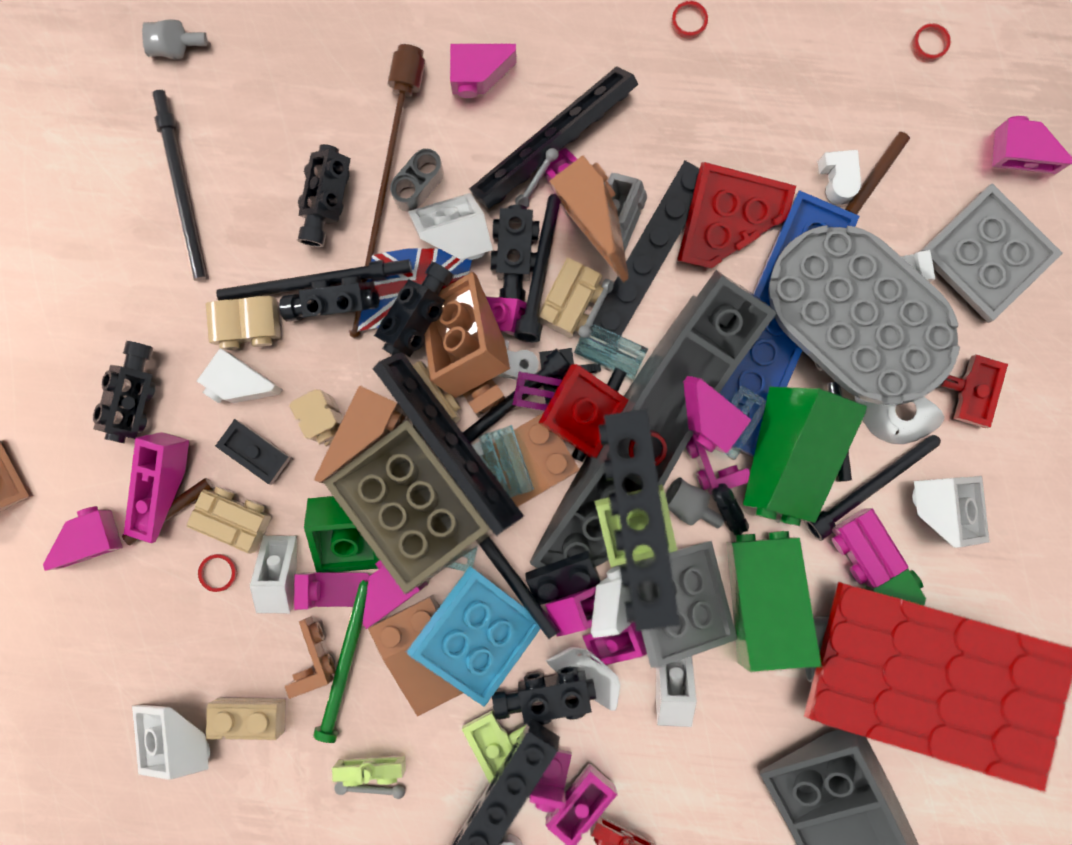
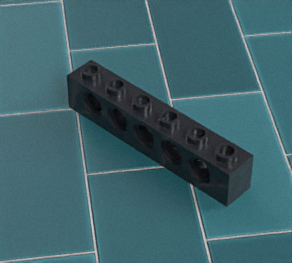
(662, 610)
(510, 787)

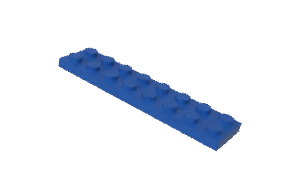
(774, 354)

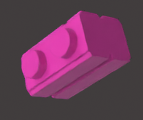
(868, 548)
(584, 805)

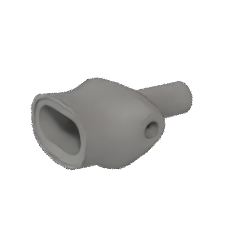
(169, 38)
(691, 504)

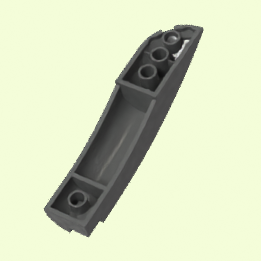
(701, 343)

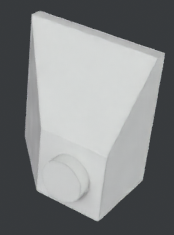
(454, 227)
(954, 509)
(168, 743)

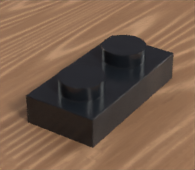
(253, 452)
(563, 578)

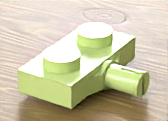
(489, 742)
(356, 771)

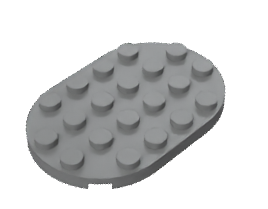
(864, 315)

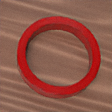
(698, 6)
(933, 26)
(659, 459)
(201, 573)

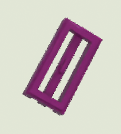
(520, 389)

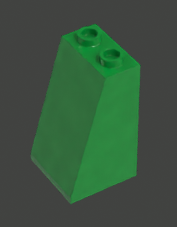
(800, 452)
(771, 603)

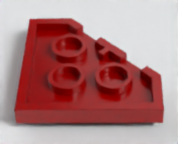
(730, 213)

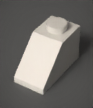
(234, 381)
(274, 575)
(609, 605)
(676, 694)

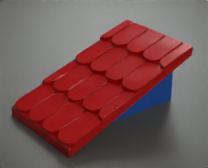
(942, 685)

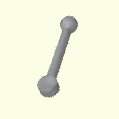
(551, 155)
(585, 330)
(398, 791)

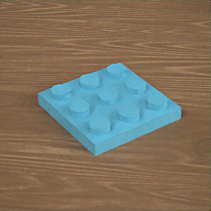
(475, 637)

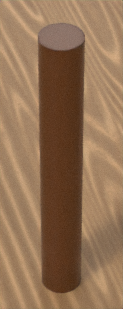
(878, 172)
(180, 503)

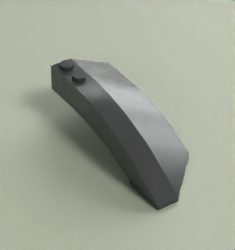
(837, 794)

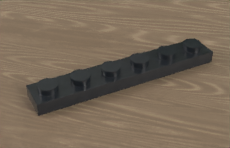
(556, 134)
(649, 252)
(448, 443)

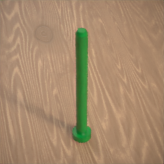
(326, 732)

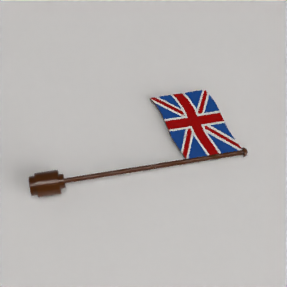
(405, 79)

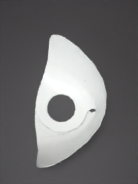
(884, 422)
(605, 680)

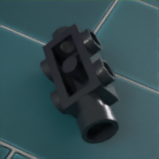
(325, 193)
(515, 242)
(330, 299)
(411, 314)
(127, 402)
(552, 693)

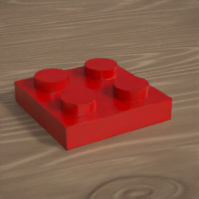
(580, 408)

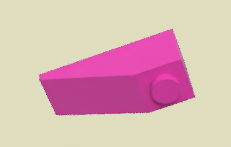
(154, 481)

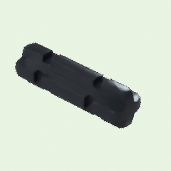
(730, 509)

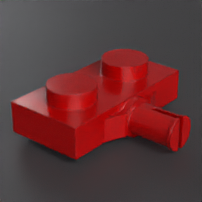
(978, 390)
(609, 833)

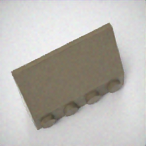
(407, 507)

